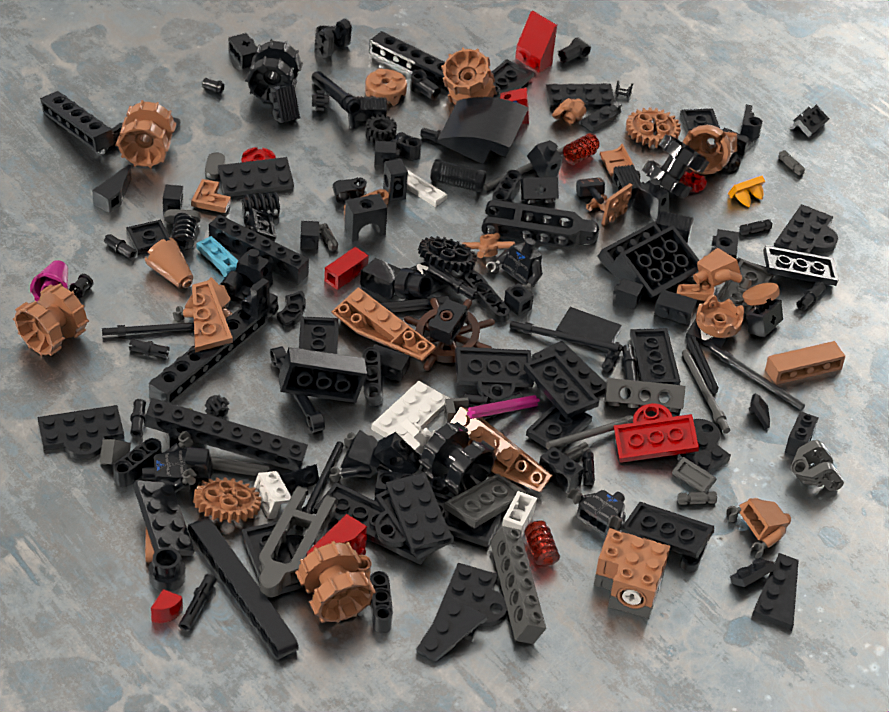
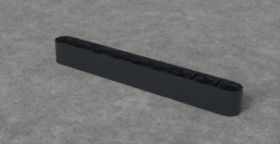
(243, 588)

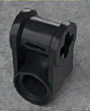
(408, 146)
(349, 189)

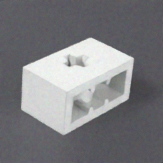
(520, 512)

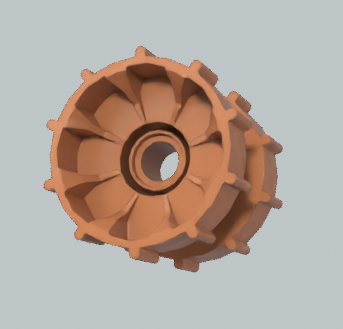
(468, 75)
(146, 134)
(54, 316)
(336, 584)

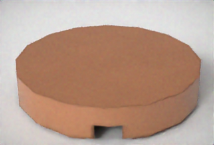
(760, 293)

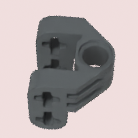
(823, 473)

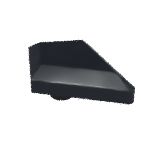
(761, 409)

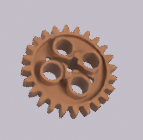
(641, 126)
(227, 500)

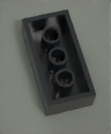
(322, 375)

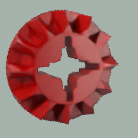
(699, 181)

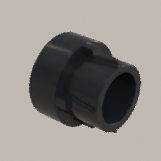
(412, 284)
(167, 569)

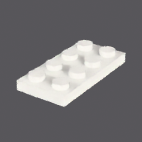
(417, 405)

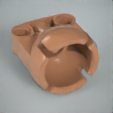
(716, 154)

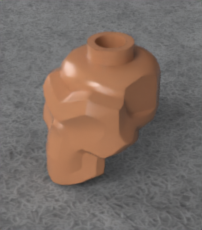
(570, 110)

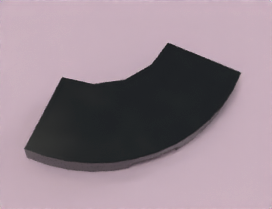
(293, 311)

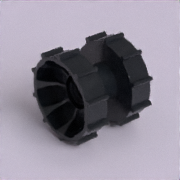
(273, 66)
(675, 166)
(449, 453)

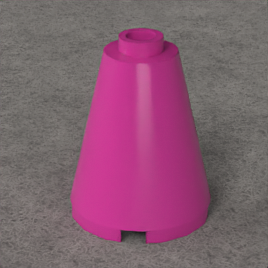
(52, 275)

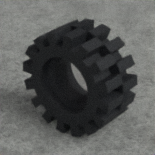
(381, 129)

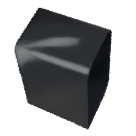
(379, 278)

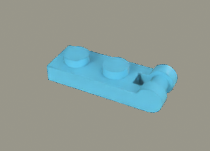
(217, 255)

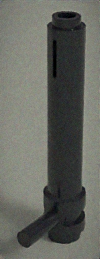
(346, 100)

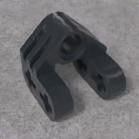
(329, 35)

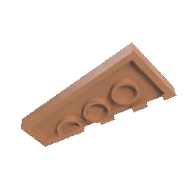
(209, 321)

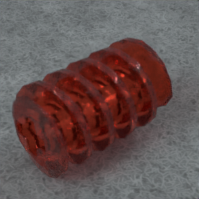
(581, 148)
(541, 543)

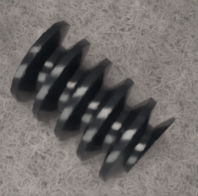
(261, 203)
(184, 230)

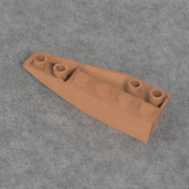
(377, 323)
(511, 460)

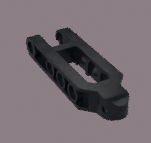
(512, 220)

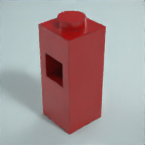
(345, 268)

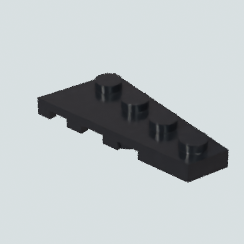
(778, 595)

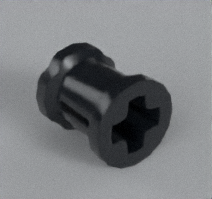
(81, 285)

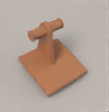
(614, 205)

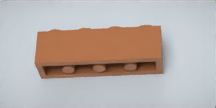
(804, 362)

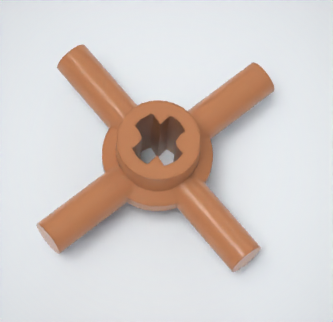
(488, 245)

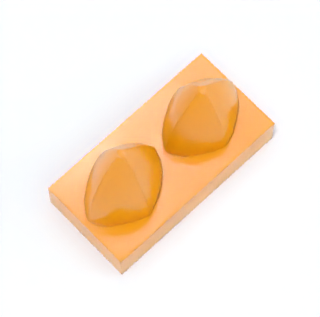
(742, 190)

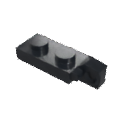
(602, 117)

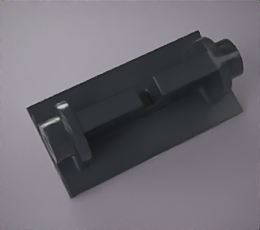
(302, 477)

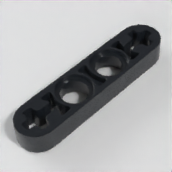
(477, 282)

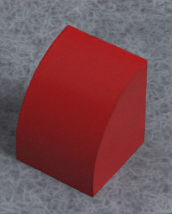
(166, 607)

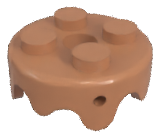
(393, 90)
(712, 310)

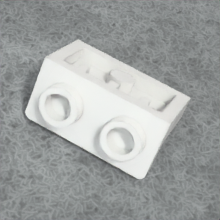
(272, 493)

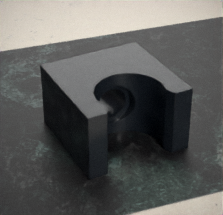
(365, 211)

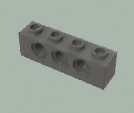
(614, 386)

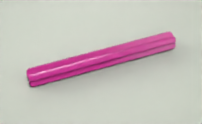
(502, 406)

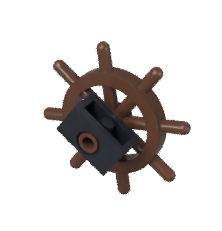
(446, 326)

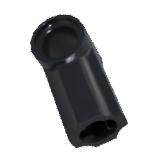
(576, 48)
(420, 83)

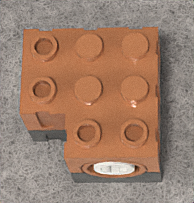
(631, 571)

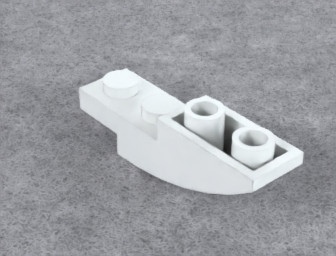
(416, 436)

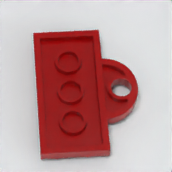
(655, 435)

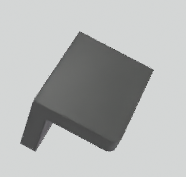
(452, 406)
(113, 451)

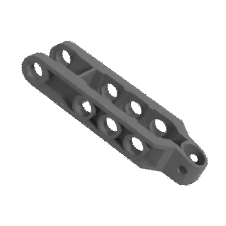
(278, 575)

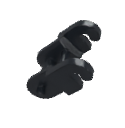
(618, 89)

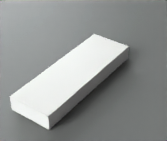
(425, 190)

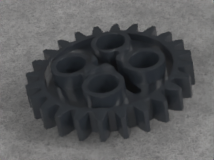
(447, 254)

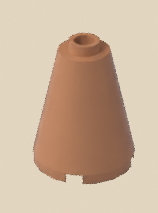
(170, 263)

